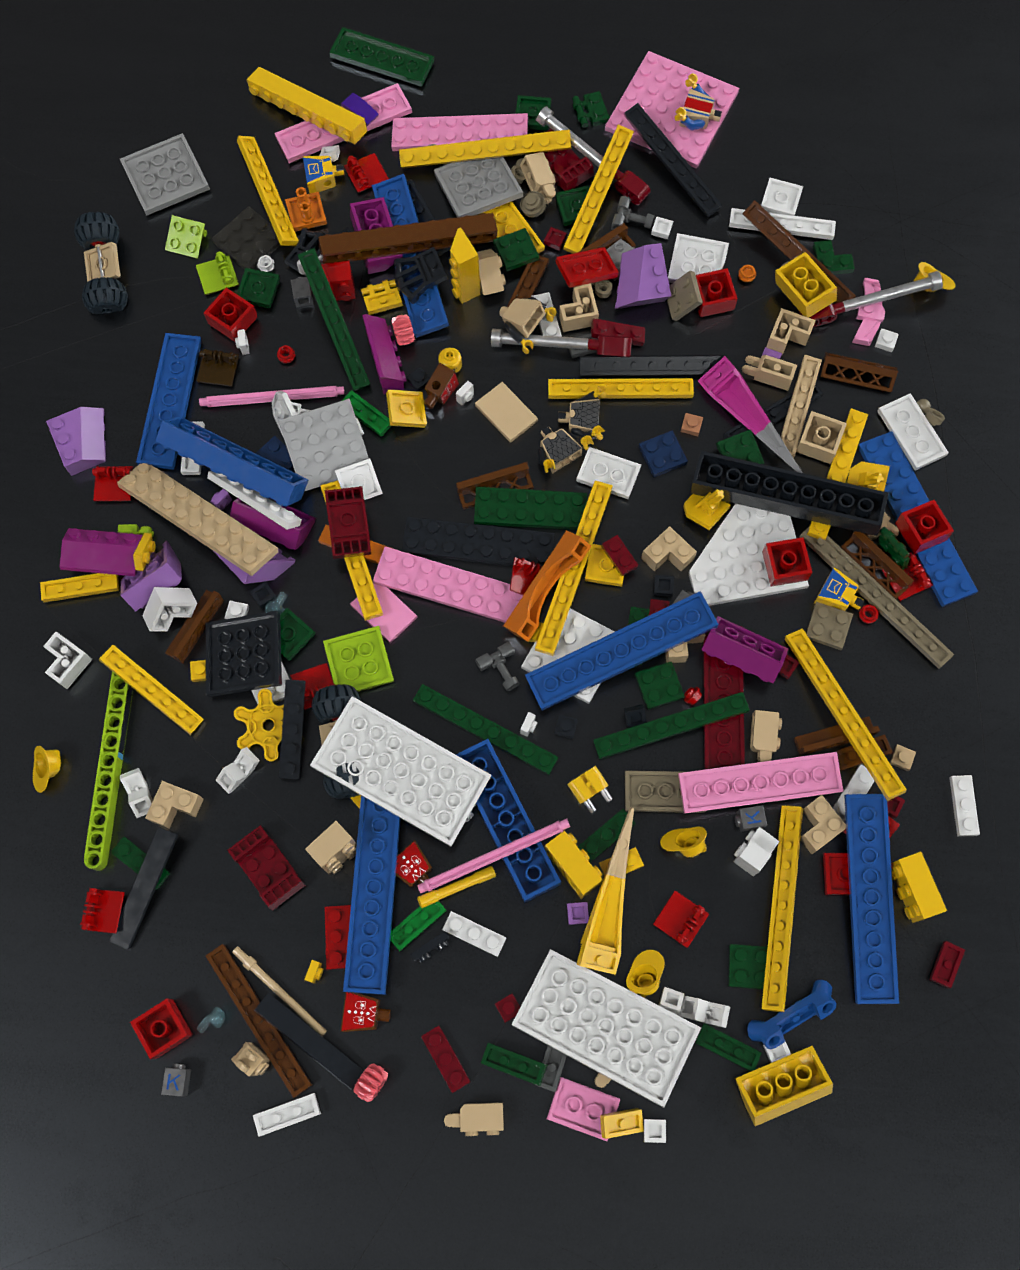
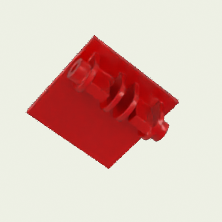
(365, 172)
(106, 483)
(917, 573)
(523, 575)
(315, 678)
(102, 910)
(681, 919)

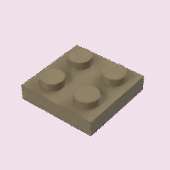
(684, 296)
(829, 626)

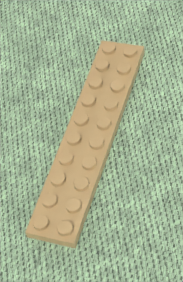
(198, 518)

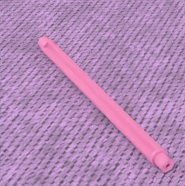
(261, 397)
(493, 856)

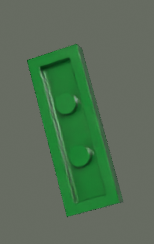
(368, 414)
(416, 924)

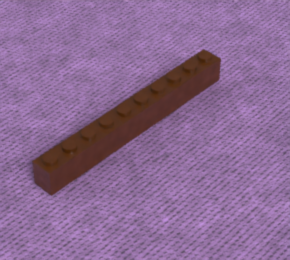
(405, 238)

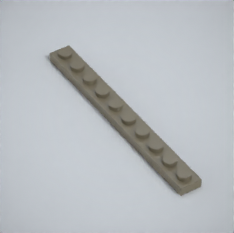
(881, 599)

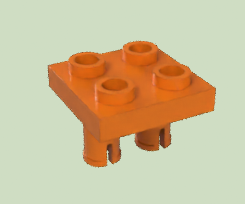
(305, 210)

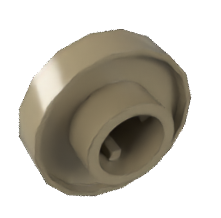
(533, 204)

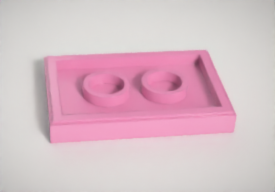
(395, 614)
(581, 1107)

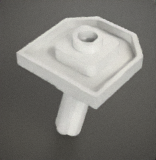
(284, 408)

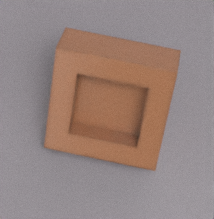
(691, 424)

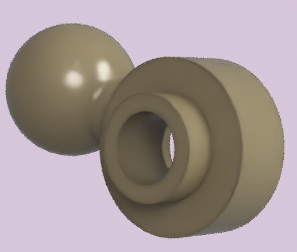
(517, 171)
(606, 285)
(932, 415)

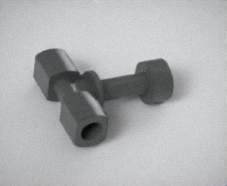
(624, 215)
(497, 660)

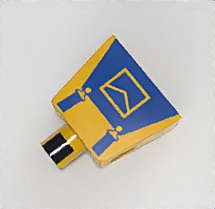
(321, 173)
(839, 592)

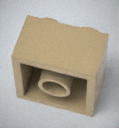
(821, 437)

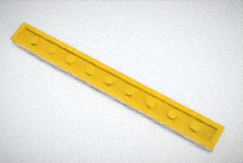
(485, 149)
(570, 580)
(845, 715)
(782, 909)

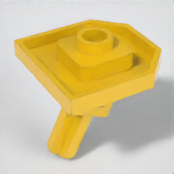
(869, 475)
(706, 509)

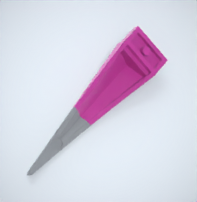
(732, 392)

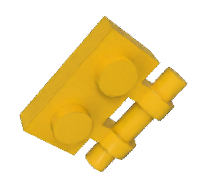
(383, 300)

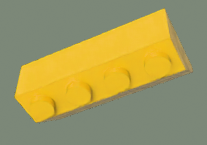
(464, 268)
(784, 1085)

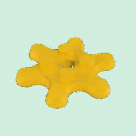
(254, 721)

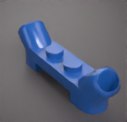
(772, 1031)

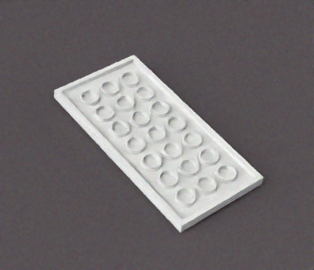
(402, 771)
(607, 1027)

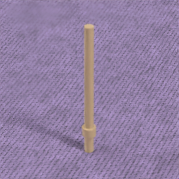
(250, 964)

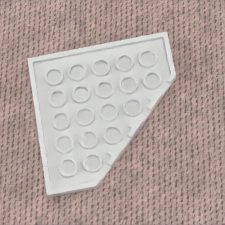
(733, 560)

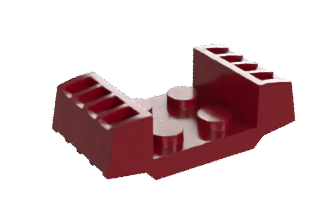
(569, 168)
(347, 522)
(266, 867)

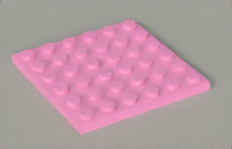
(660, 92)

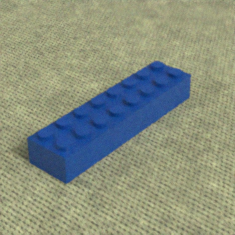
(231, 460)
(508, 822)

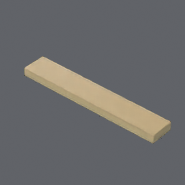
(800, 402)

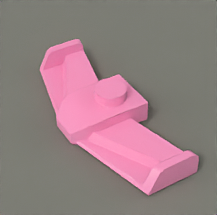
(871, 315)

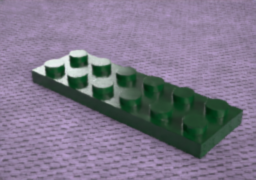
(382, 56)
(529, 508)

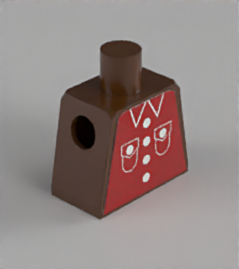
(440, 386)
(412, 865)
(362, 1013)

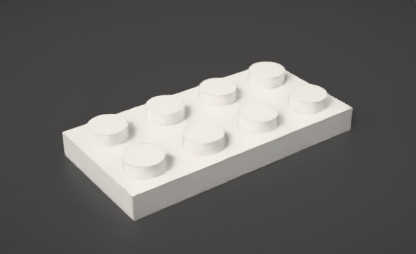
(912, 431)

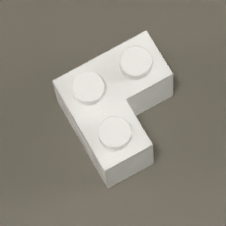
(165, 605)
(69, 660)
(756, 852)

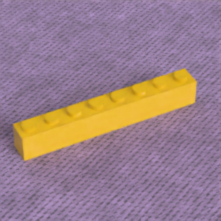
(307, 105)

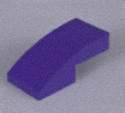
(360, 107)

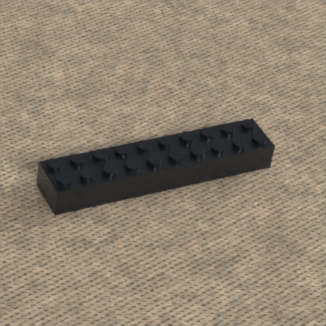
(791, 493)

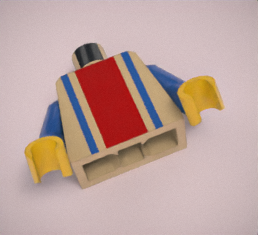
(697, 108)

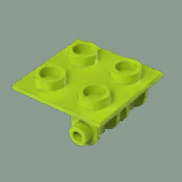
(185, 236)
(217, 274)

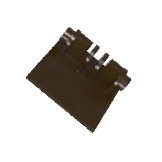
(217, 367)

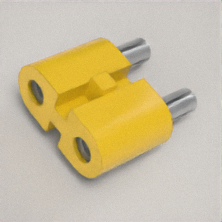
(588, 785)

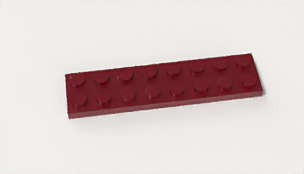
(724, 738)

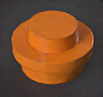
(747, 273)

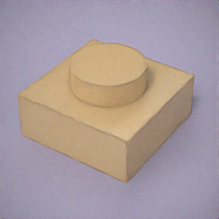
(902, 757)

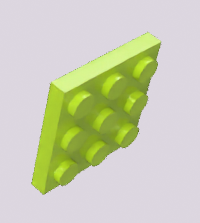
(359, 659)

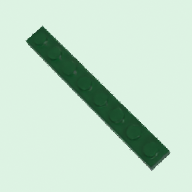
(334, 319)
(671, 725)
(485, 729)

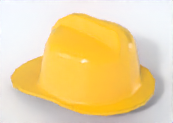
(925, 269)
(46, 766)
(686, 840)
(646, 973)

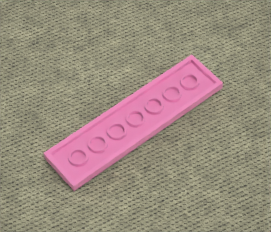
(455, 129)
(307, 138)
(446, 584)
(760, 782)

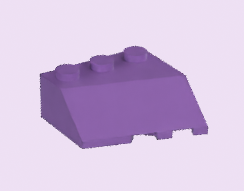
(642, 277)
(79, 438)
(161, 571)
(268, 572)

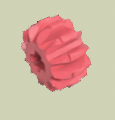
(403, 329)
(370, 1082)

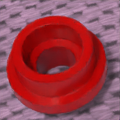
(286, 350)
(872, 610)
(692, 695)

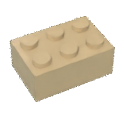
(332, 848)

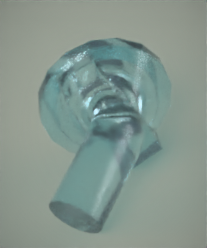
(277, 605)
(216, 1018)

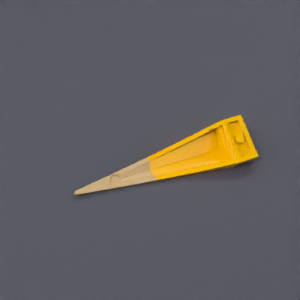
(603, 931)

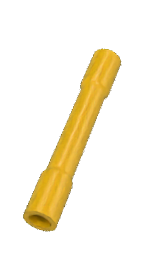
(477, 878)

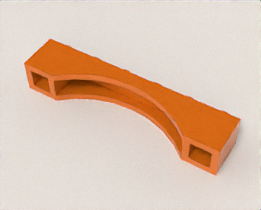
(566, 554)

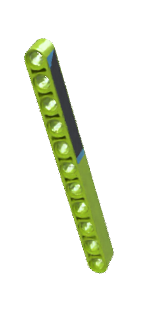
(104, 771)

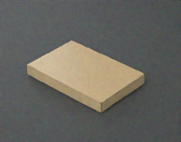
(506, 412)

